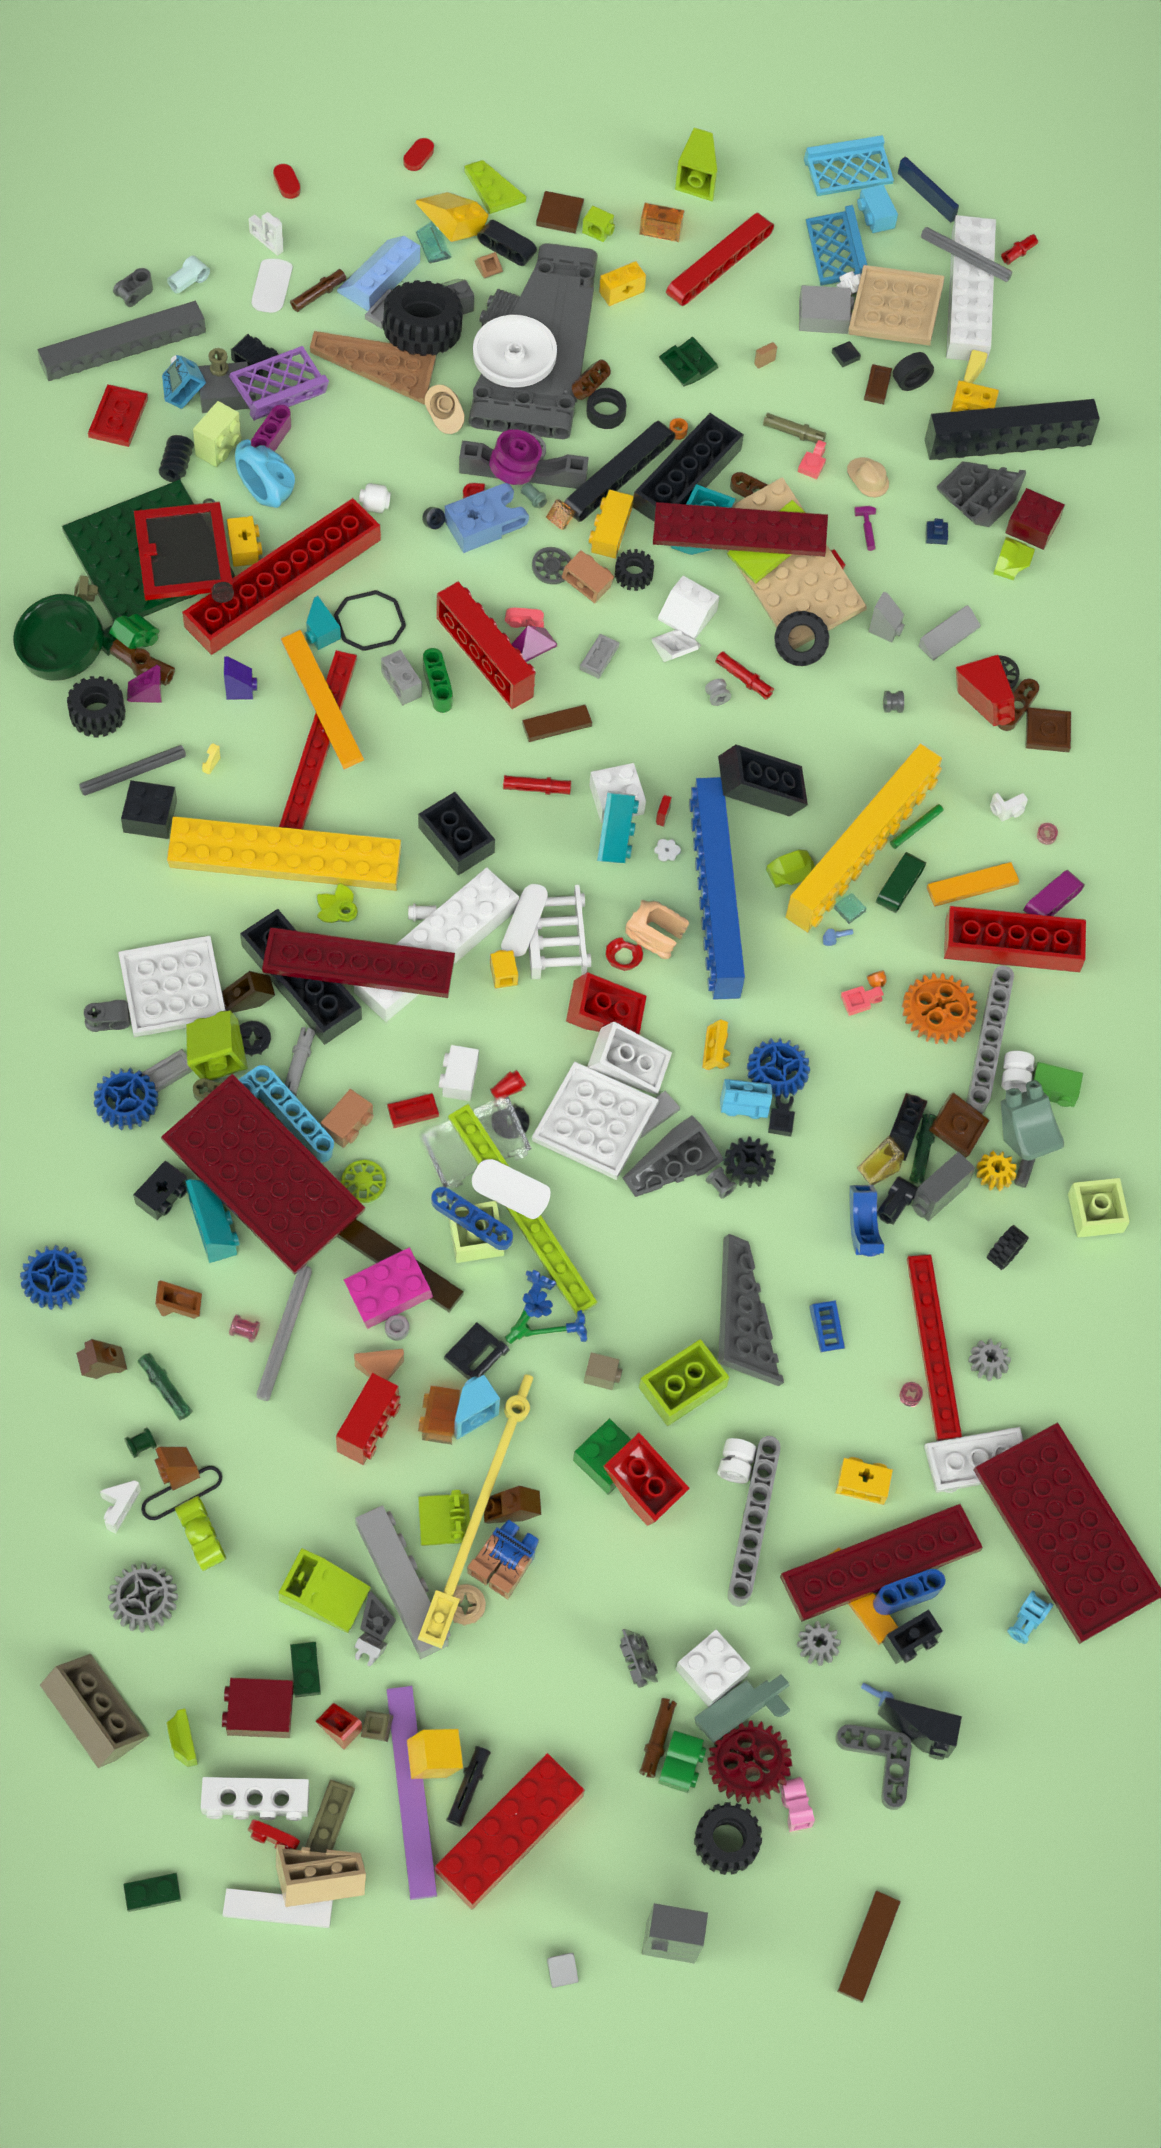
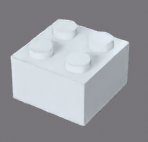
(616, 779)
(712, 1668)

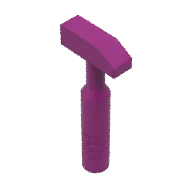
(865, 511)

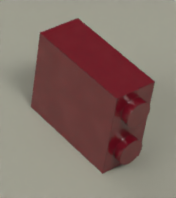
(258, 1707)

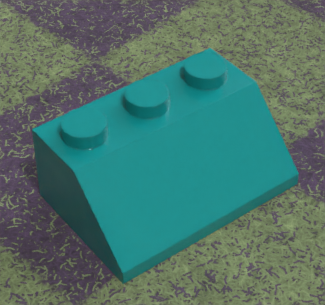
(705, 497)
(617, 827)
(212, 1222)

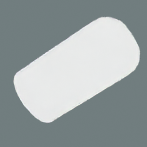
(271, 285)
(525, 919)
(511, 1188)

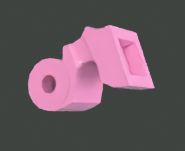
(796, 1801)

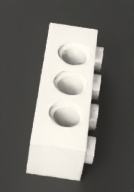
(216, 1787)

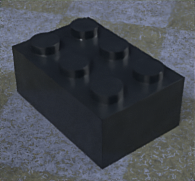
(456, 833)

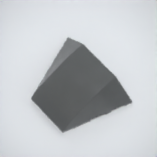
(981, 491)

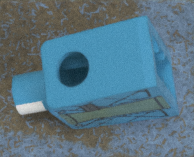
(181, 381)

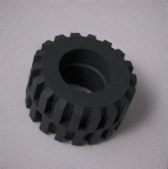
(782, 638)
(98, 721)
(743, 1822)

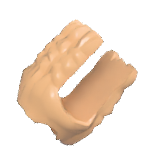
(649, 937)

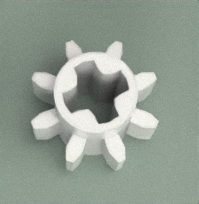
(851, 281)

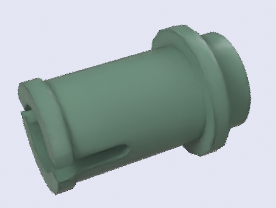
(538, 499)

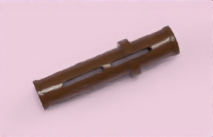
(324, 286)
(654, 1748)

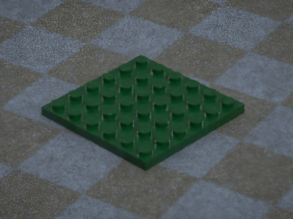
(110, 551)

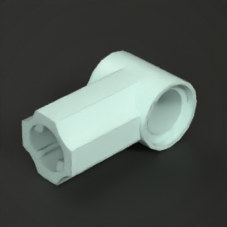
(192, 271)

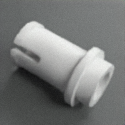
(420, 912)

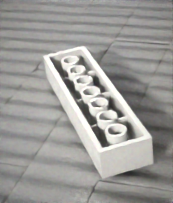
(970, 290)
(451, 928)

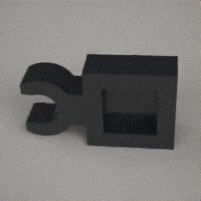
(781, 1118)

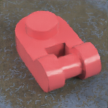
(523, 617)

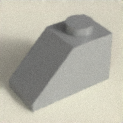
(886, 619)

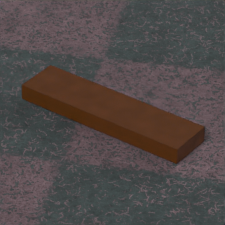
(868, 1946)

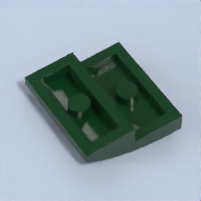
(688, 362)

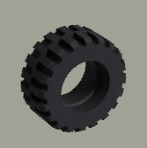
(422, 318)

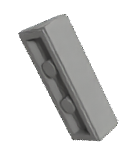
(949, 633)

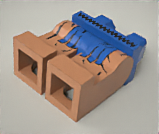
(504, 1550)

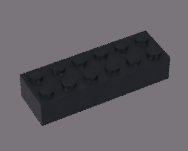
(693, 462)
(321, 1004)

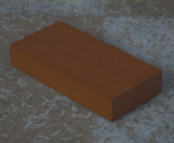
(878, 384)

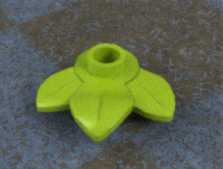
(334, 905)

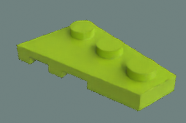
(492, 187)

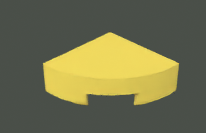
(213, 759)

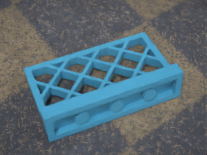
(853, 240)

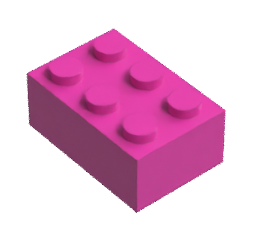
(388, 1288)

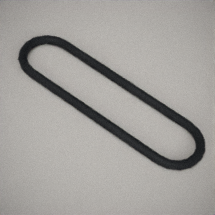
(169, 1488)

